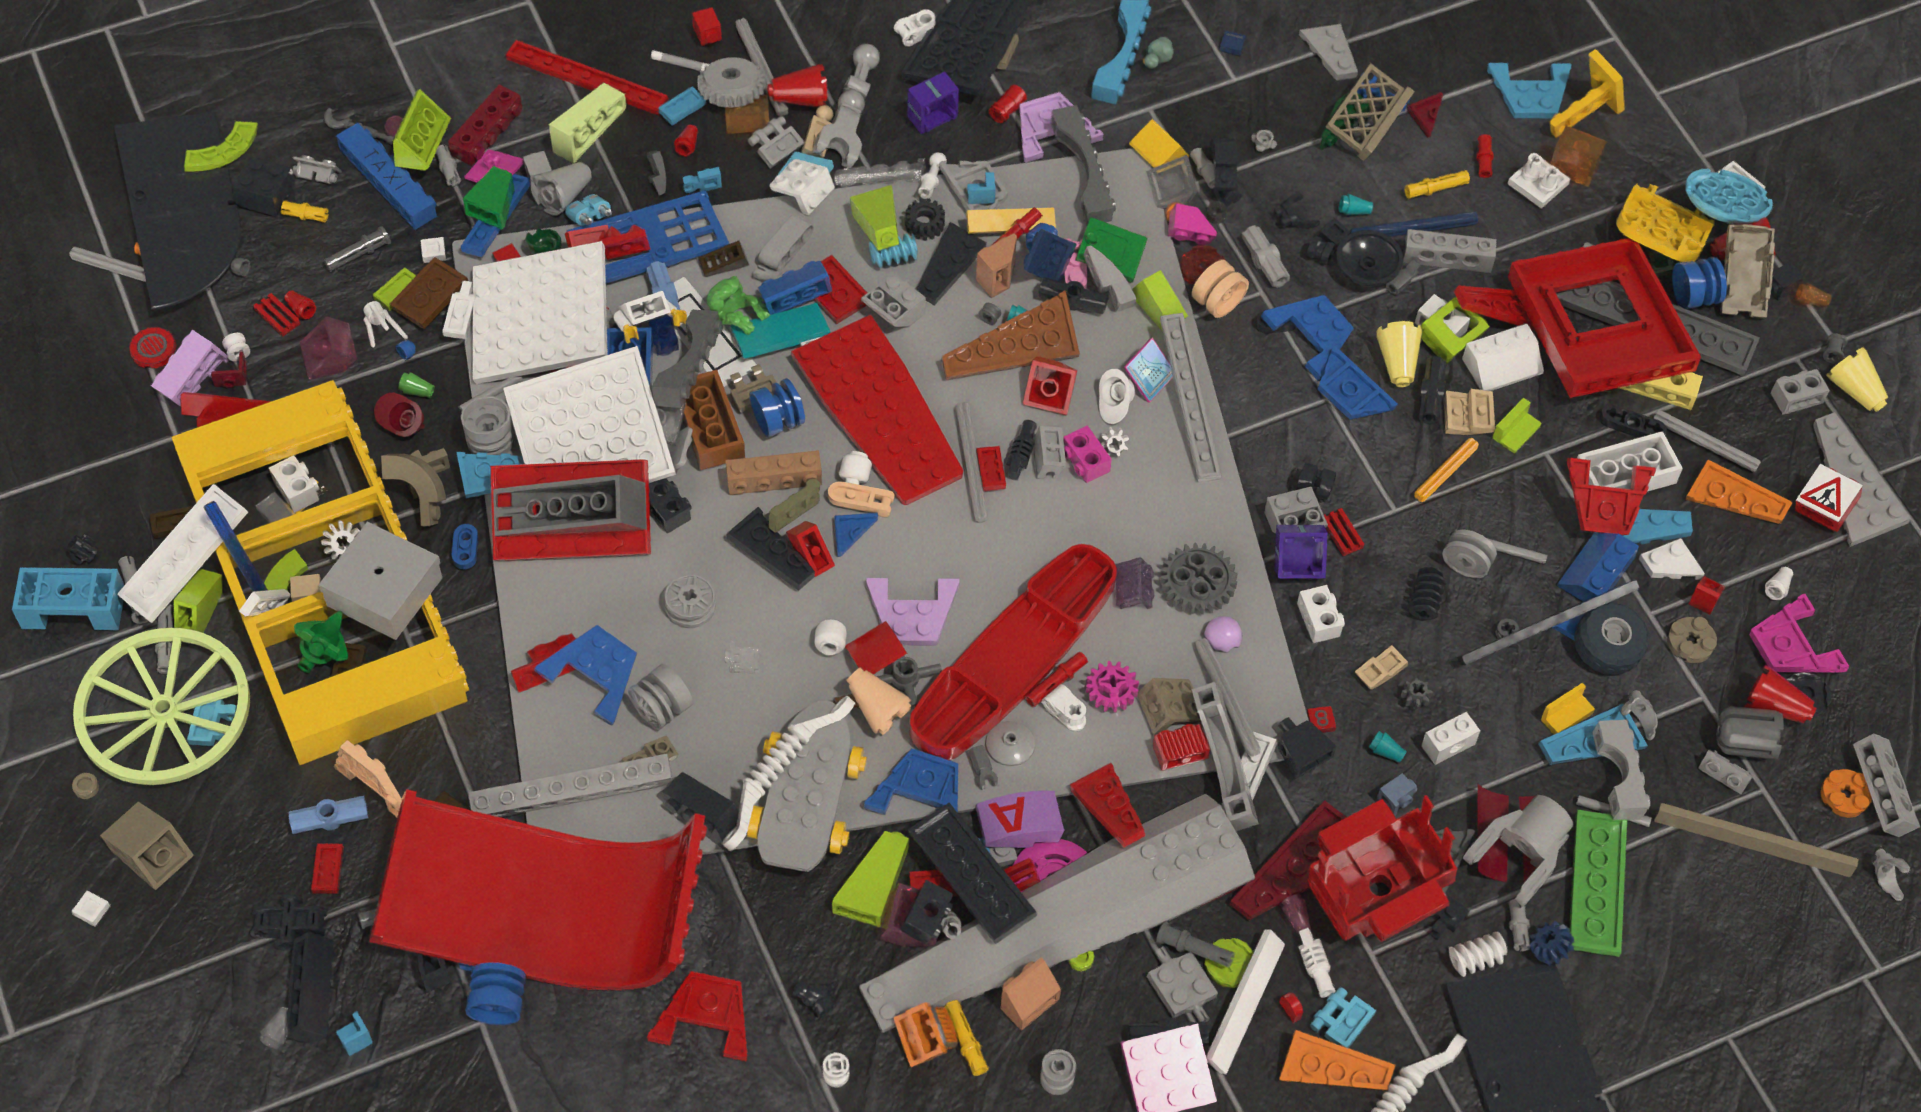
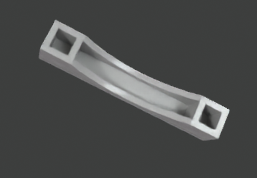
(1225, 753)

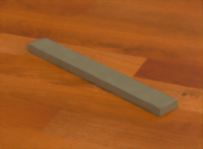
(1756, 840)

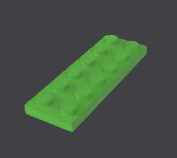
(1598, 883)

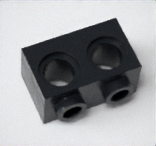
(662, 505)

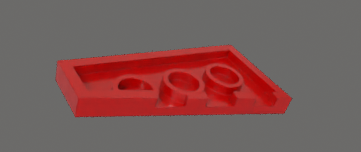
(1494, 303)
(1109, 803)

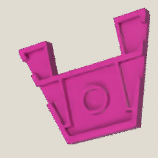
(1785, 645)

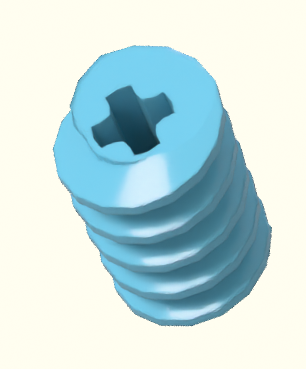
(906, 247)

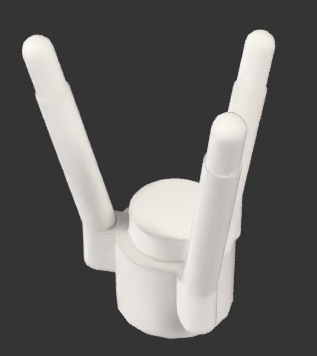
(377, 316)

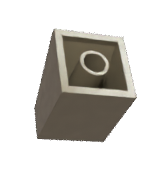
(147, 845)

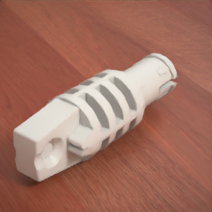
(1316, 962)

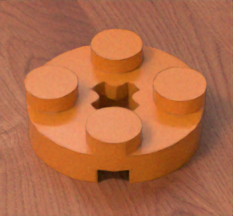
(1842, 805)

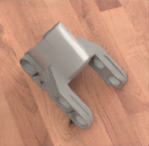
(1536, 832)

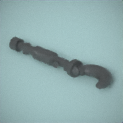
(347, 123)

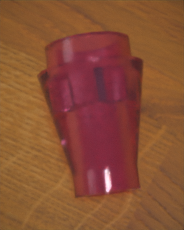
(1296, 912)

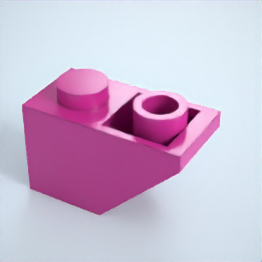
(1190, 224)

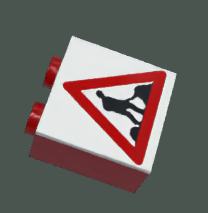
(1828, 497)

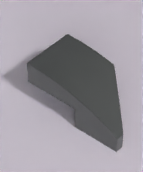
(658, 168)

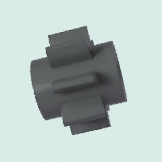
(1416, 694)

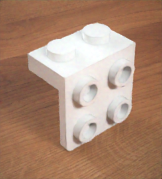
(805, 182)

